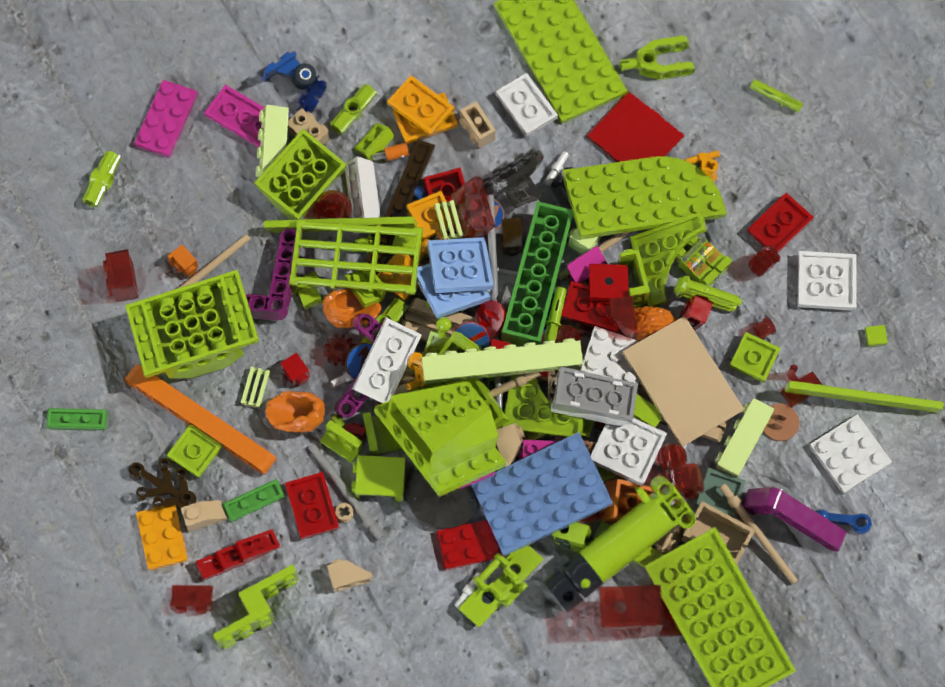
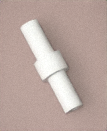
(556, 168)
(342, 379)
(467, 591)

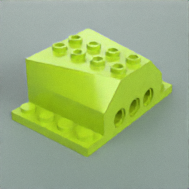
(193, 327)
(444, 433)

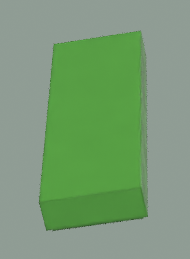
(77, 419)
(253, 500)

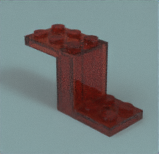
(643, 610)

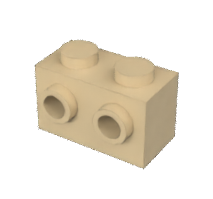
(306, 121)
(477, 125)

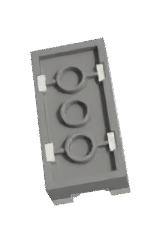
(594, 397)

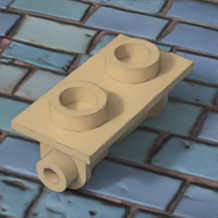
(671, 541)

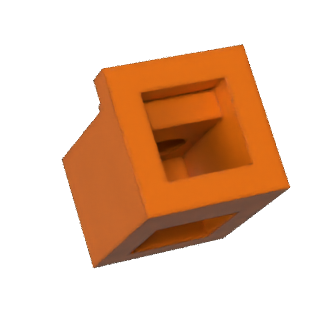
(183, 261)

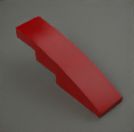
(238, 554)

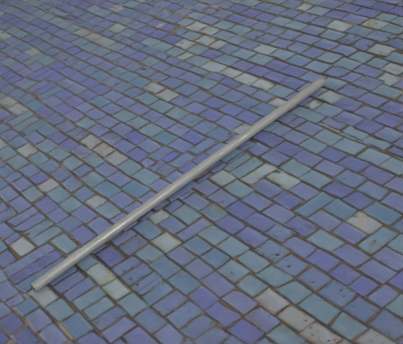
(494, 293)

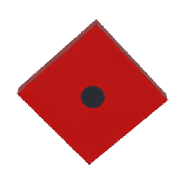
(607, 281)

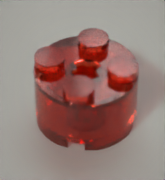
(686, 479)

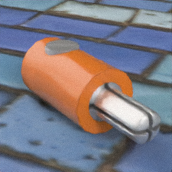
(393, 152)

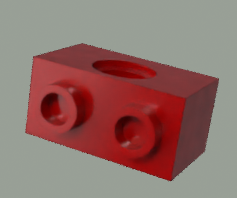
(696, 311)

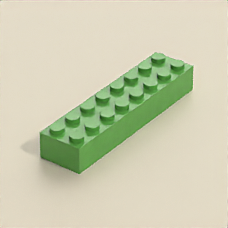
(537, 275)

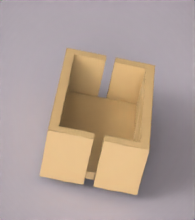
(733, 532)

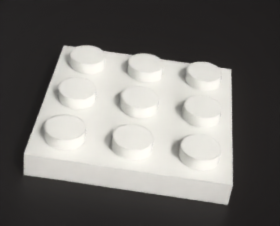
(827, 280)
(606, 357)
(628, 449)
(850, 454)

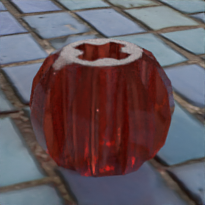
(567, 332)
(671, 455)

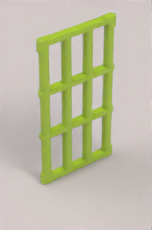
(339, 245)

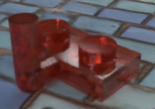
(792, 398)

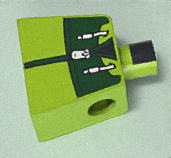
(573, 536)

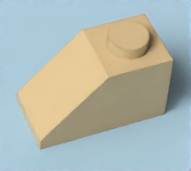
(509, 442)
(203, 514)
(347, 575)

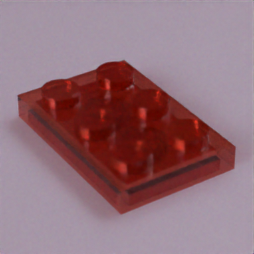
(473, 209)

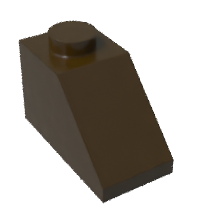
(511, 236)

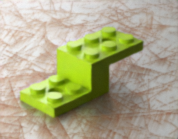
(255, 604)

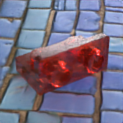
(191, 598)

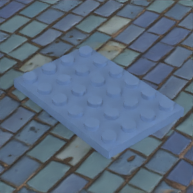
(542, 494)

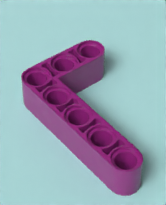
(278, 283)
(348, 397)
(782, 505)

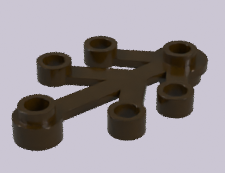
(164, 487)

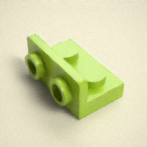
(364, 296)
(341, 442)

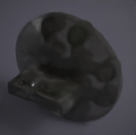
(515, 179)
(439, 512)

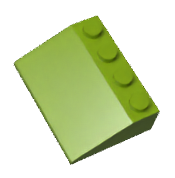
(300, 176)

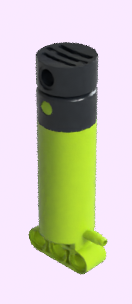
(620, 544)

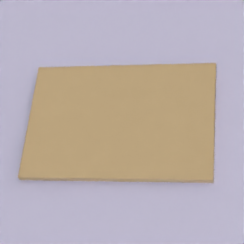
(683, 381)

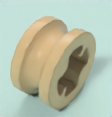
(343, 506)

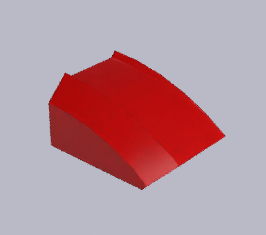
(445, 181)

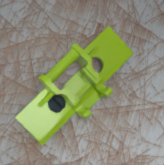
(505, 589)

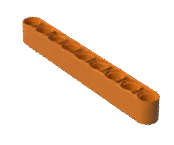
(202, 419)

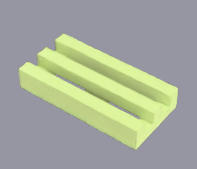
(444, 205)
(259, 372)

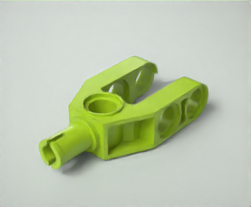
(650, 53)

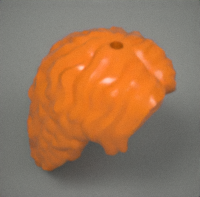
(342, 307)
(651, 320)
(295, 411)

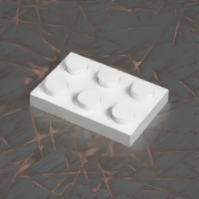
(526, 104)

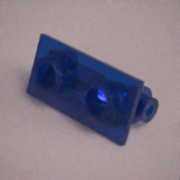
(307, 100)

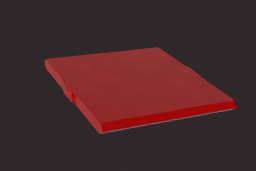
(634, 131)

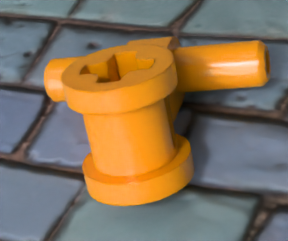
(706, 163)
(415, 358)

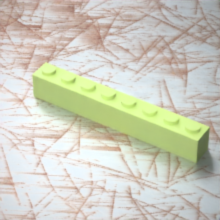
(501, 362)

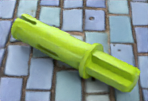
(778, 96)
(555, 315)

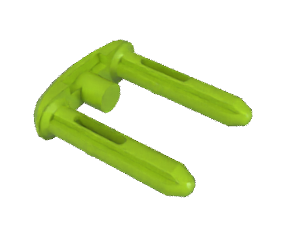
(722, 299)

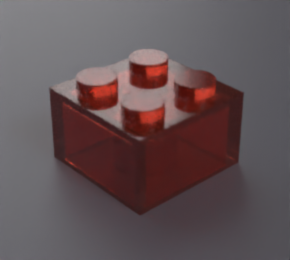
(120, 275)

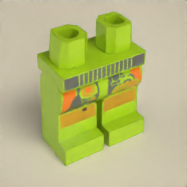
(703, 261)

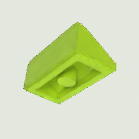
(374, 141)

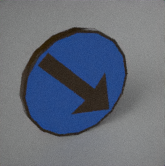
(356, 357)

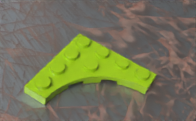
(659, 249)
(533, 412)

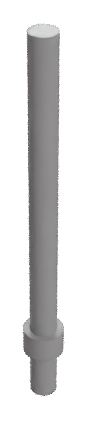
(368, 521)

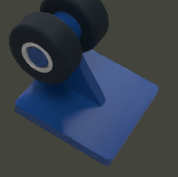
(302, 74)

